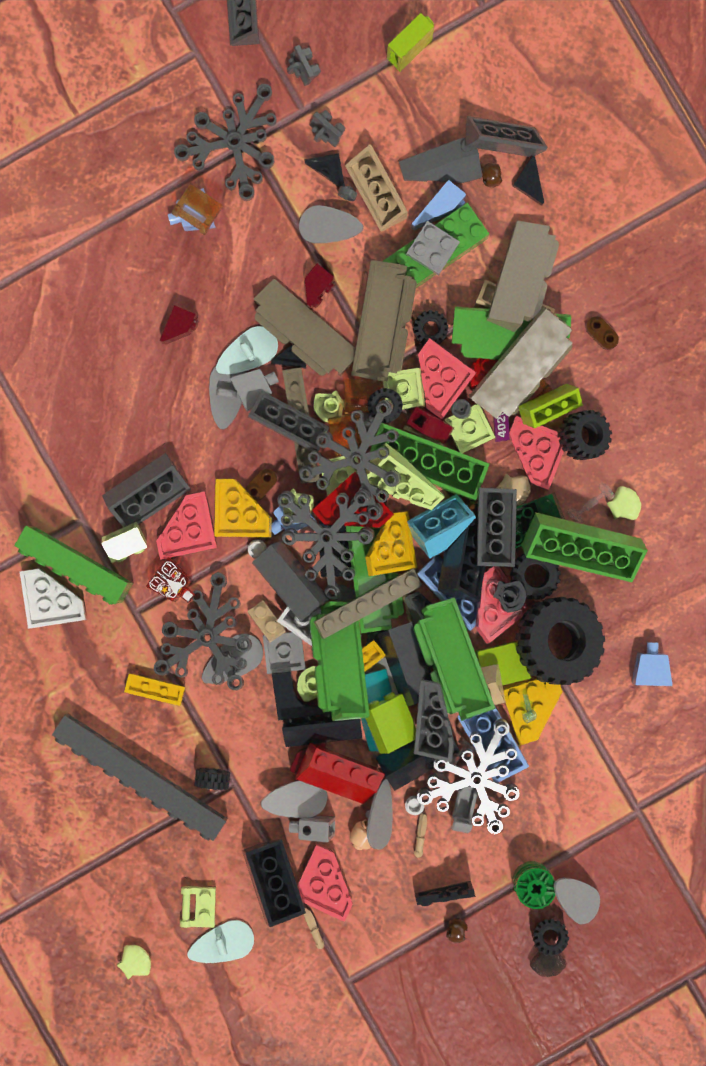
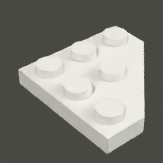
(48, 600)

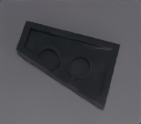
(445, 893)

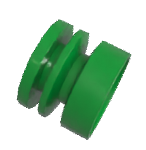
(529, 874)

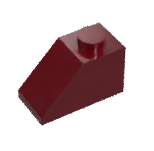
(179, 325)

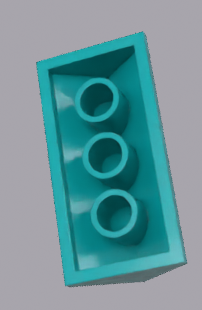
(377, 686)

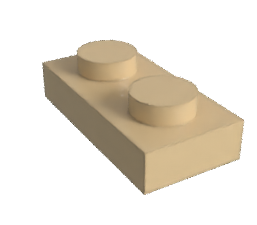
(266, 621)

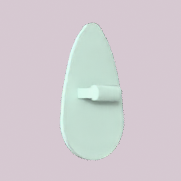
(248, 351)
(223, 943)

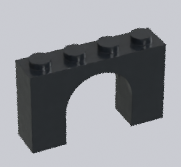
(287, 702)

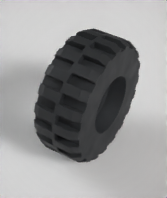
(586, 641)

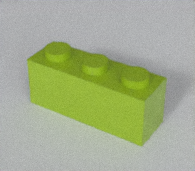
(550, 405)

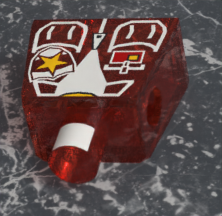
(171, 582)

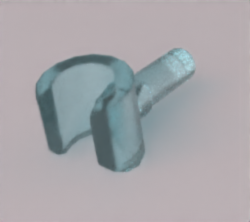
(530, 715)

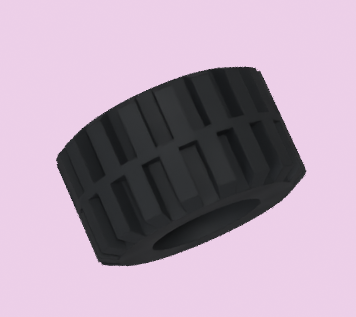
(598, 435)
(550, 583)

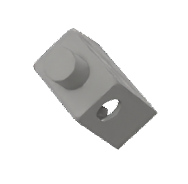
(250, 386)
(321, 828)

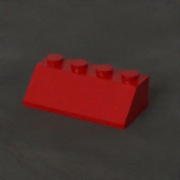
(339, 774)

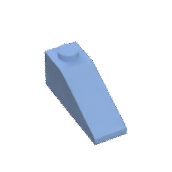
(442, 205)

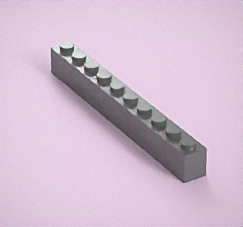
(140, 777)

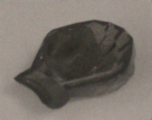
(547, 965)

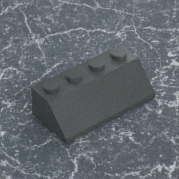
(146, 492)

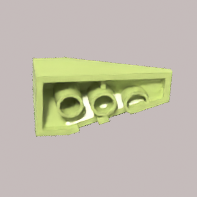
(413, 484)

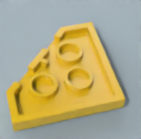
(238, 512)
(392, 547)
(542, 700)

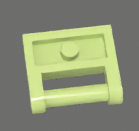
(204, 906)

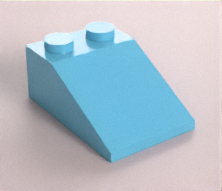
(441, 526)

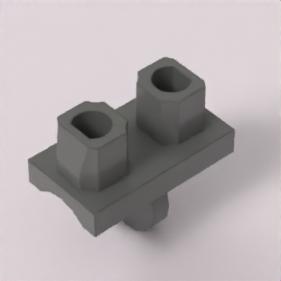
(300, 66)
(325, 130)

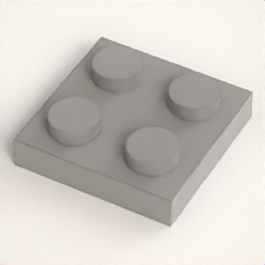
(433, 248)
(284, 653)

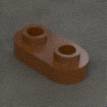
(601, 333)
(262, 486)

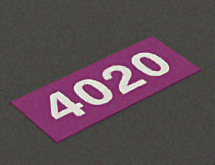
(501, 428)

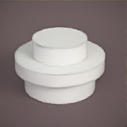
(256, 547)
(413, 806)

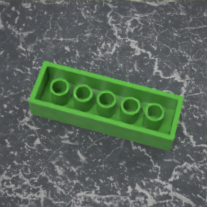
(461, 225)
(438, 464)
(583, 547)
(73, 564)

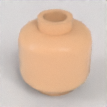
(359, 836)

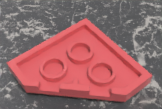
(442, 377)
(537, 451)
(188, 529)
(491, 616)
(324, 885)

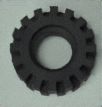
(434, 317)
(385, 393)
(212, 779)
(542, 945)

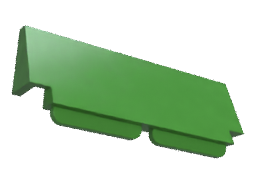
(483, 338)
(381, 618)
(453, 658)
(340, 669)

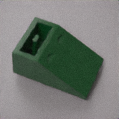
(545, 505)

